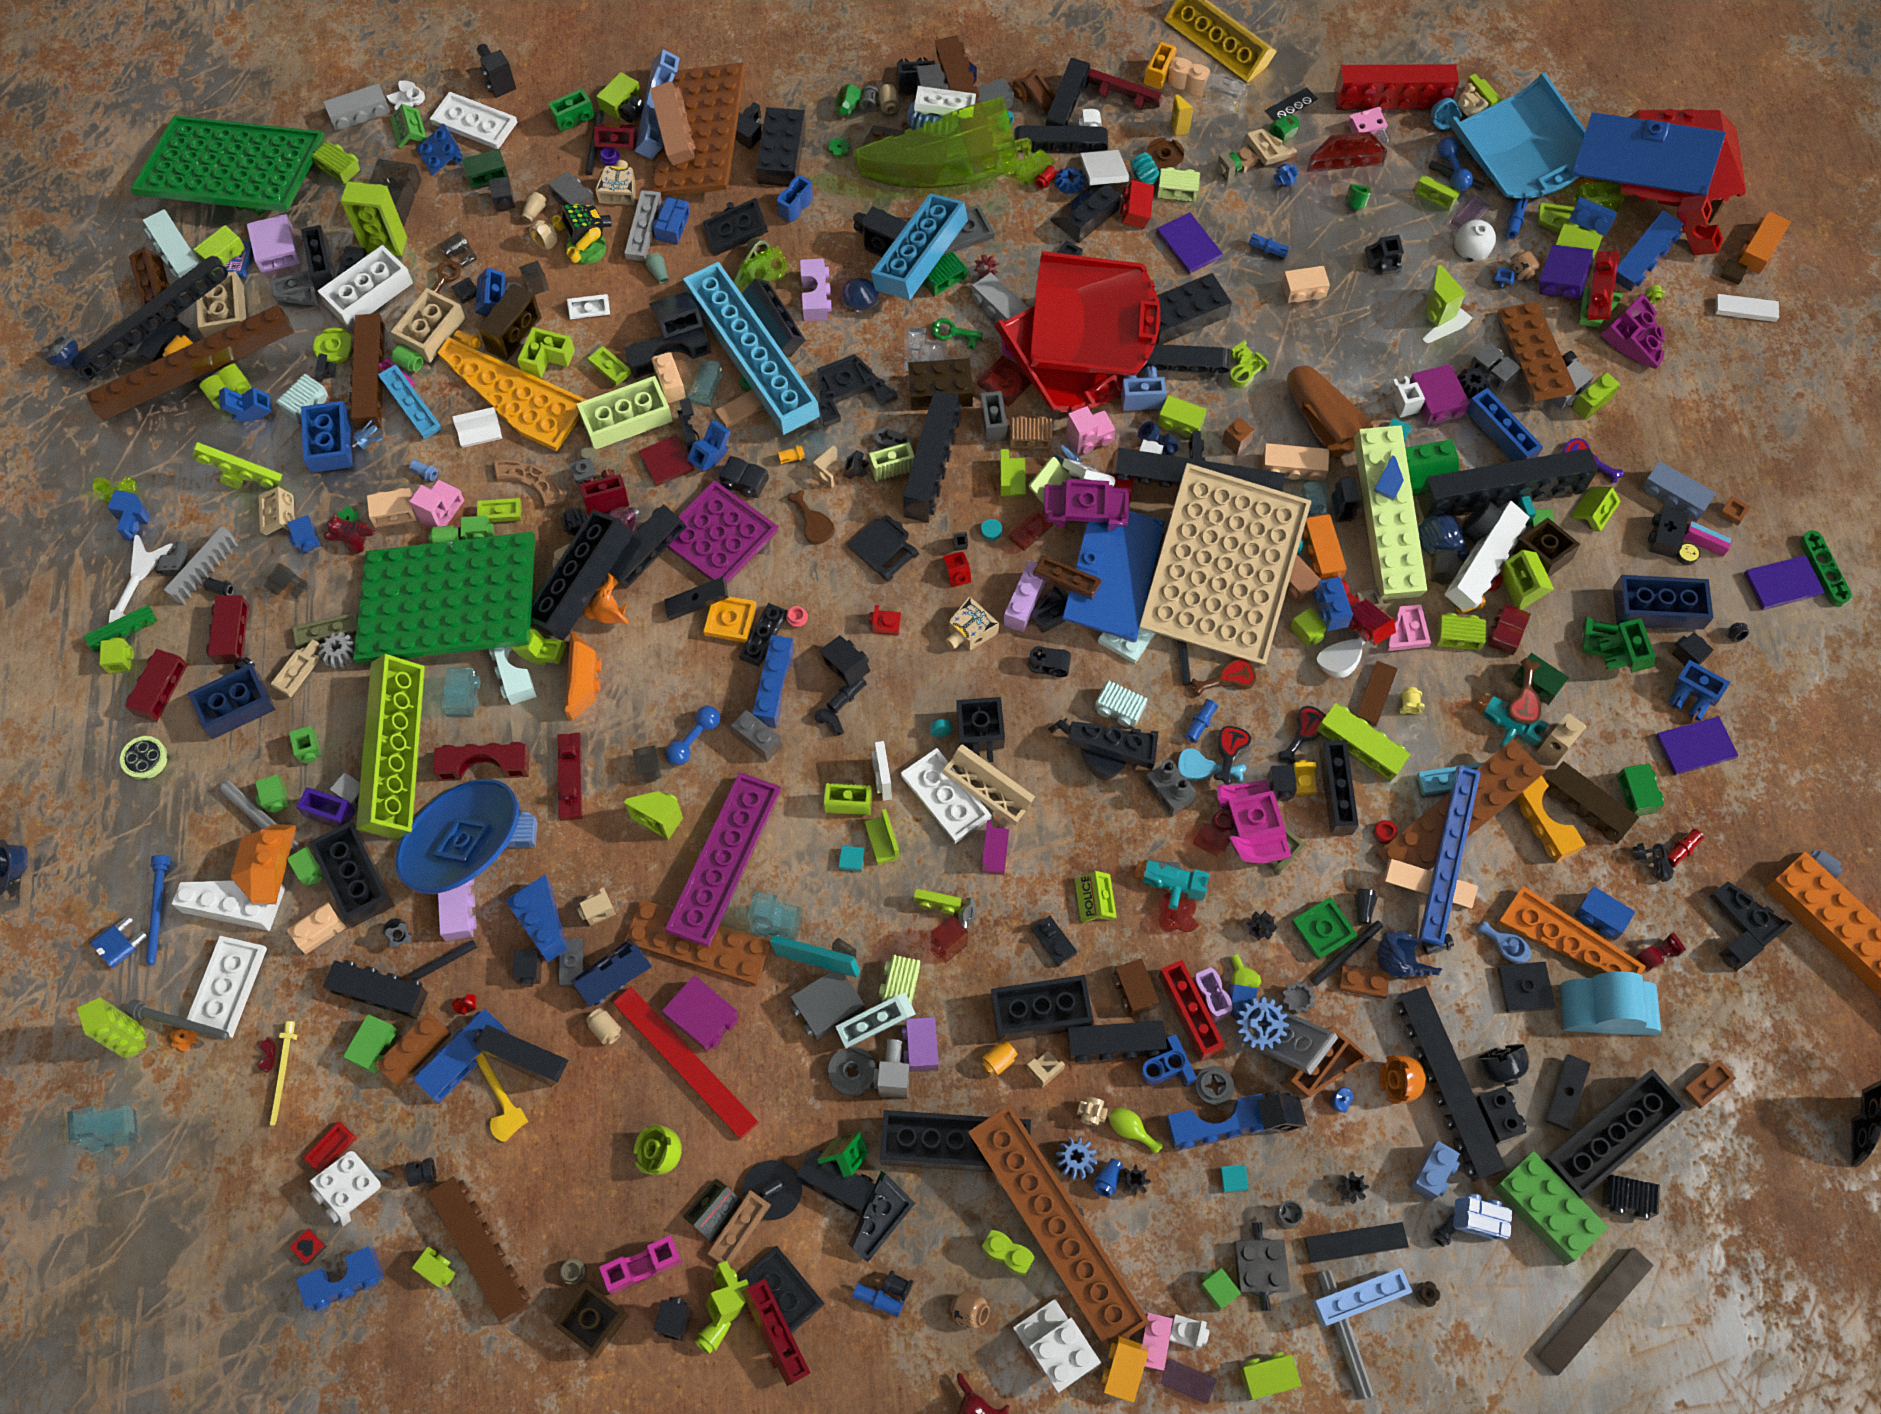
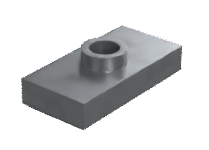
(571, 961)

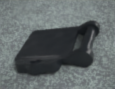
(880, 543)

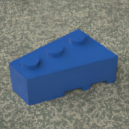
(539, 916)

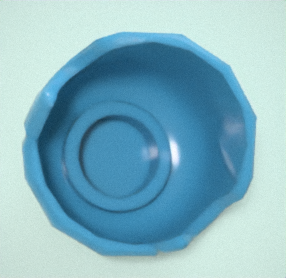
(1443, 112)

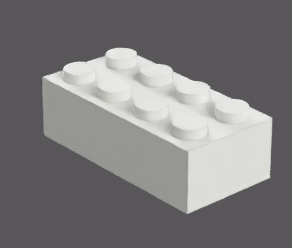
(365, 286)

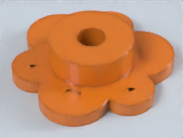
(184, 1043)

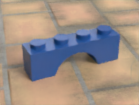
(769, 693)
(1187, 1129)

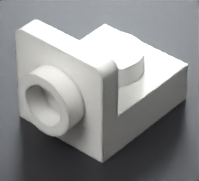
(1189, 1332)

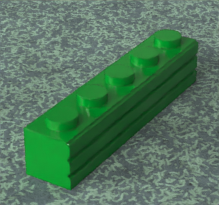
(121, 627)

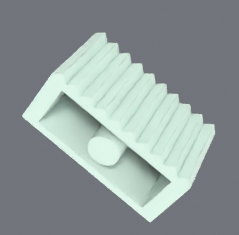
(302, 393)
(1120, 704)

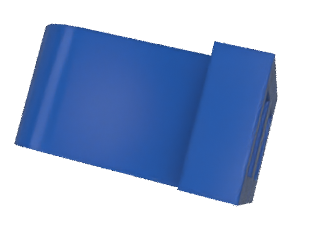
(1164, 1070)

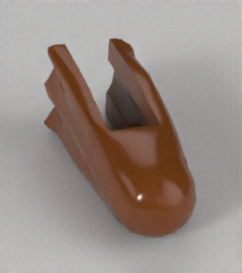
(1326, 410)

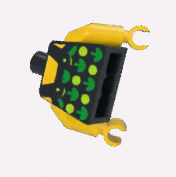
(582, 226)

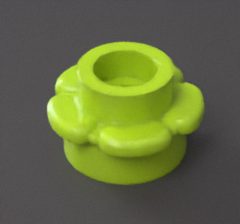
(1654, 293)

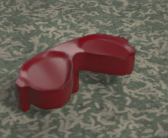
(268, 1047)

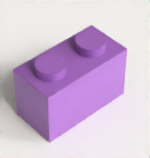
(922, 1044)

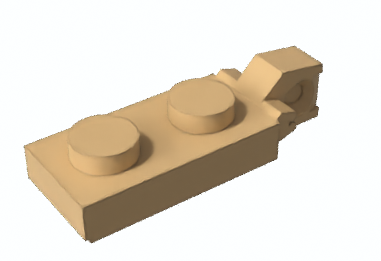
(297, 669)

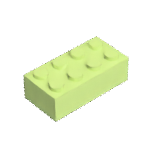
(624, 412)

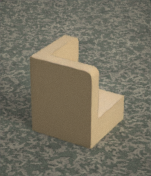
(1045, 1068)

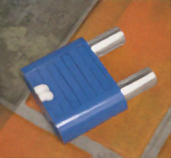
(113, 943)

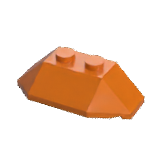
(581, 677)
(263, 862)

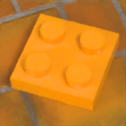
(730, 619)

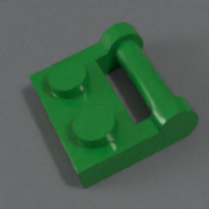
(1589, 641)

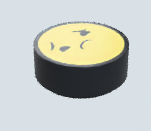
(1688, 554)

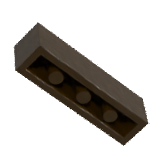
(1590, 802)

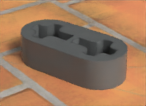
(894, 438)

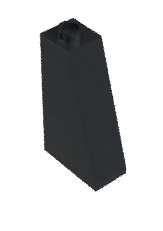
(520, 1055)

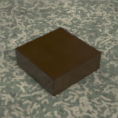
(1734, 271)

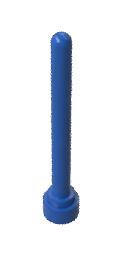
(160, 864)

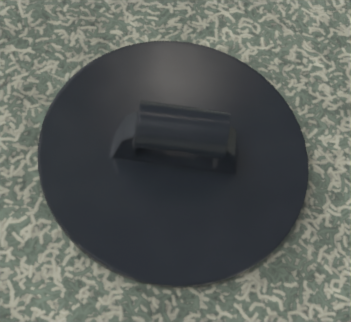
(777, 1185)

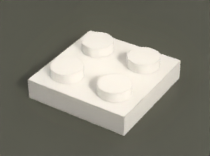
(881, 771)

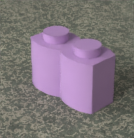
(1214, 997)

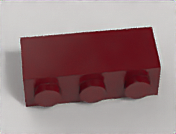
(227, 629)
(156, 685)

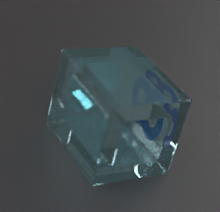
(1318, 495)

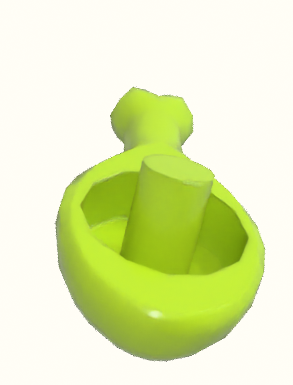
(1130, 1126)

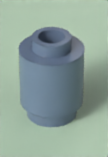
(1827, 862)

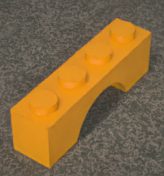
(1559, 839)

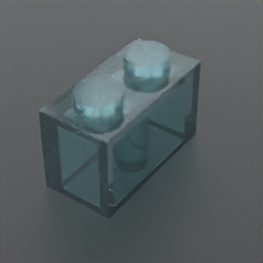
(460, 692)

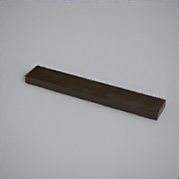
(1595, 1311)

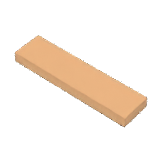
(1420, 879)

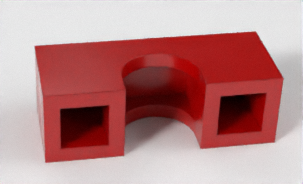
(1695, 214)

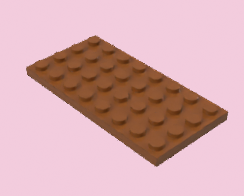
(712, 110)

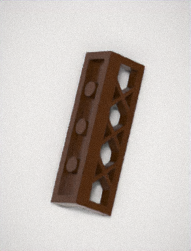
(148, 275)

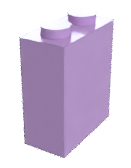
(273, 243)

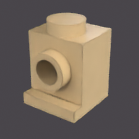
(596, 908)

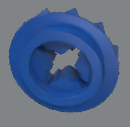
(1065, 185)

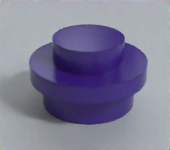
(609, 156)

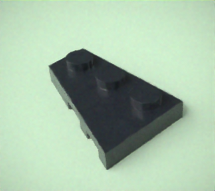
(1748, 914)
(880, 1217)

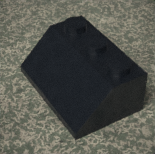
(1087, 211)

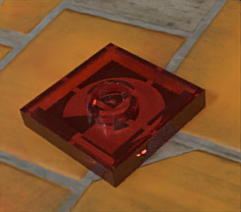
(1005, 377)

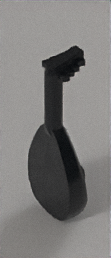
(1099, 765)

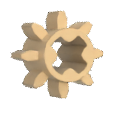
(1092, 1111)

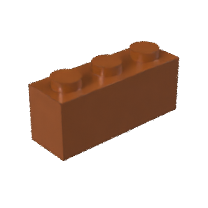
(413, 1049)

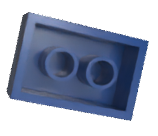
(326, 436)

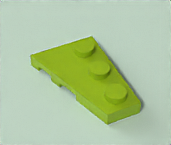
(1554, 216)

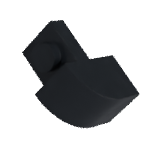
(748, 130)

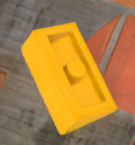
(1181, 116)

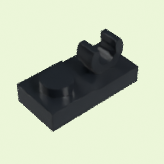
(1054, 941)

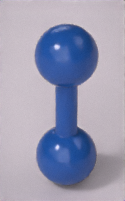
(1461, 178)
(678, 752)

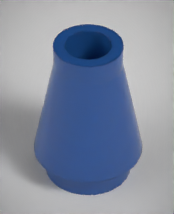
(1108, 1178)

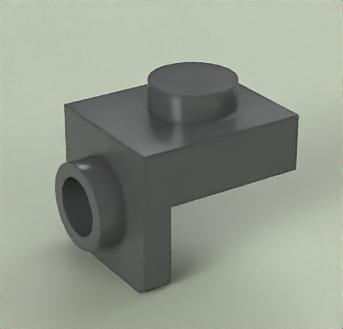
(582, 470)

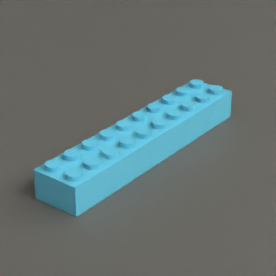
(751, 348)

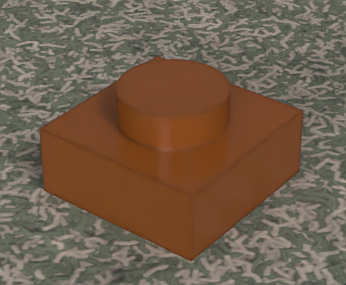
(1734, 510)

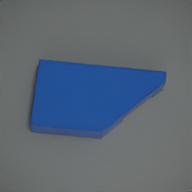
(1390, 480)

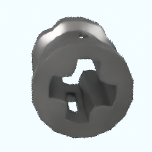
(869, 98)

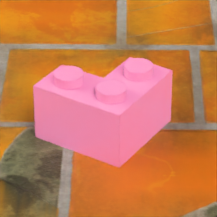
(1088, 430)
(436, 505)

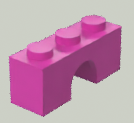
(632, 1270)

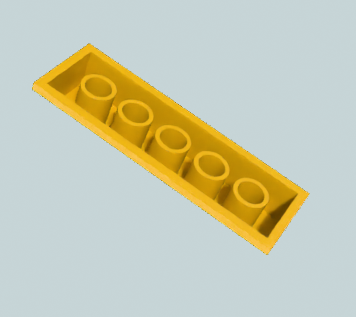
(1221, 37)

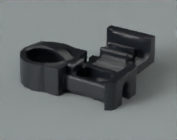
(685, 415)

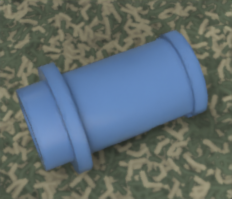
(421, 469)

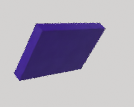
(1189, 243)
(1783, 582)
(1696, 745)

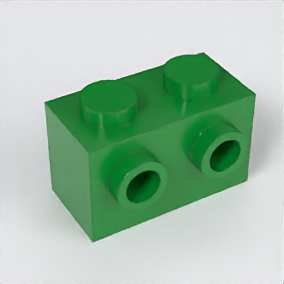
(571, 110)

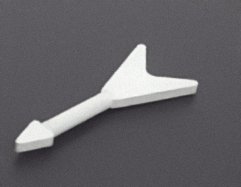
(141, 566)

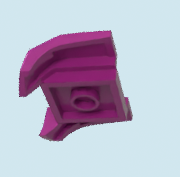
(1086, 502)

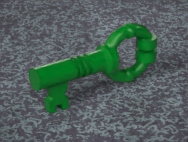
(953, 331)

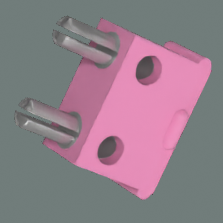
(1369, 120)

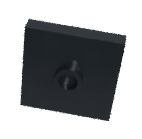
(1526, 987)

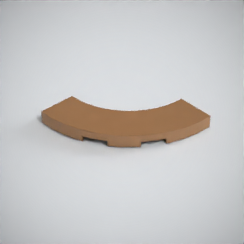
(533, 477)

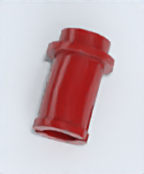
(1042, 180)

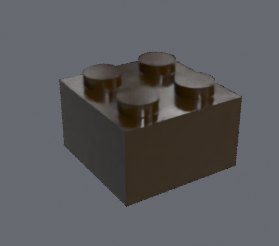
(1550, 543)
(590, 1320)

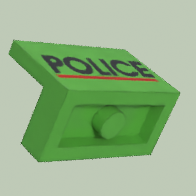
(407, 125)

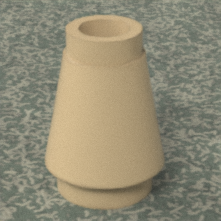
(533, 206)

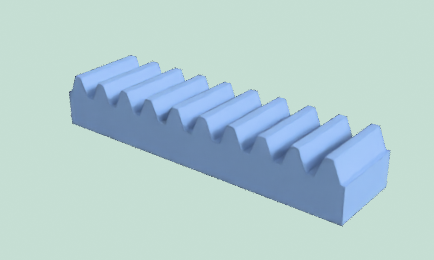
(1361, 1297)

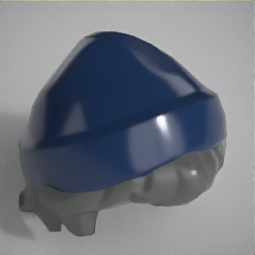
(860, 295)
(61, 352)

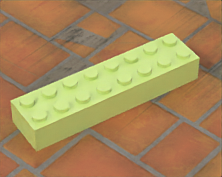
(1390, 523)

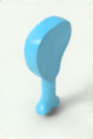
(1197, 768)

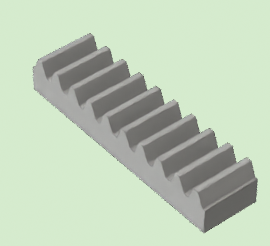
(641, 229)
(200, 565)

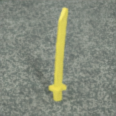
(287, 1036)

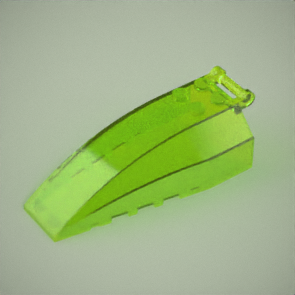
(951, 152)

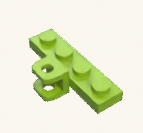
(235, 469)

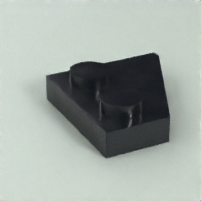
(1050, 610)

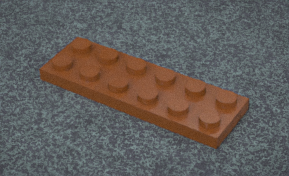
(1536, 351)
(730, 953)

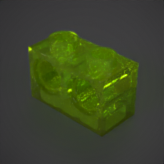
(1603, 193)
(763, 263)

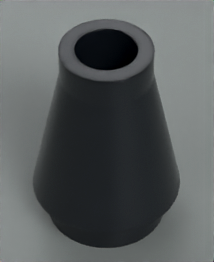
(1365, 903)

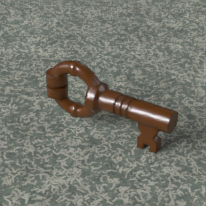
(443, 278)

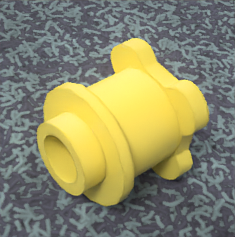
(1411, 701)

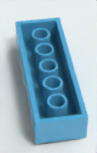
(919, 246)

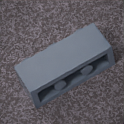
(1678, 490)

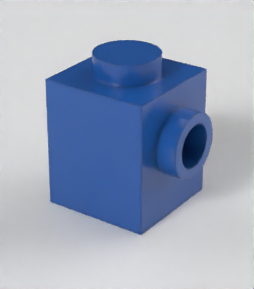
(303, 534)

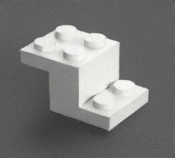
(1056, 1345)

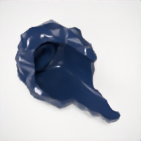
(1444, 534)
(1398, 957)

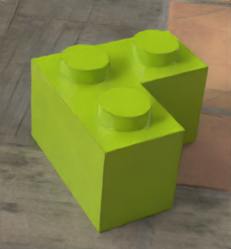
(545, 348)

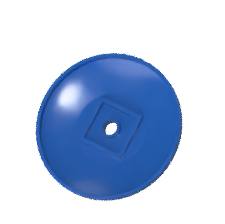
(475, 813)

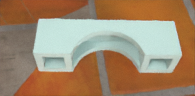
(516, 681)

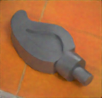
(967, 913)

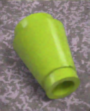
(711, 1337)

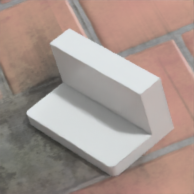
(477, 427)

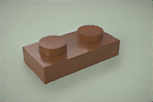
(1364, 982)
(1709, 1084)

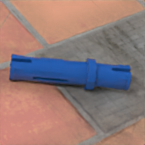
(1516, 219)

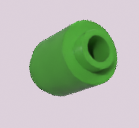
(407, 358)
(444, 534)

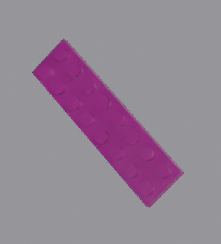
(723, 860)

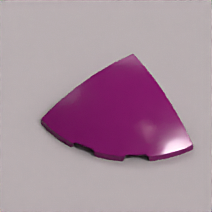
(1637, 333)

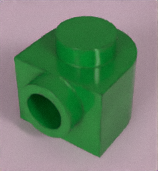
(1358, 196)

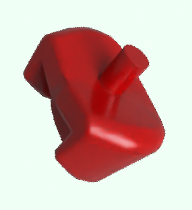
(465, 1004)

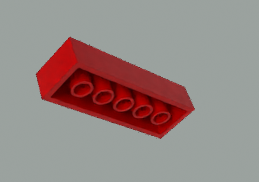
(1394, 86)

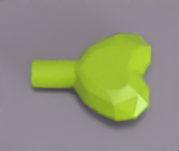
(1244, 975)

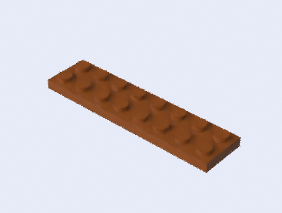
(1500, 782)

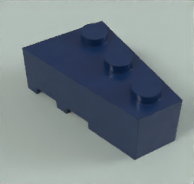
(611, 973)

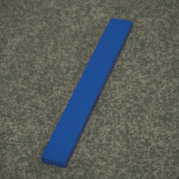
(1449, 856)

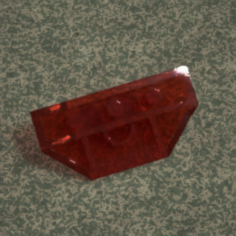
(1347, 151)

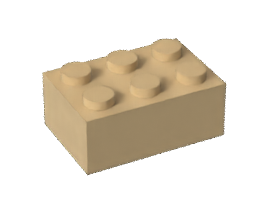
(221, 306)
(428, 324)

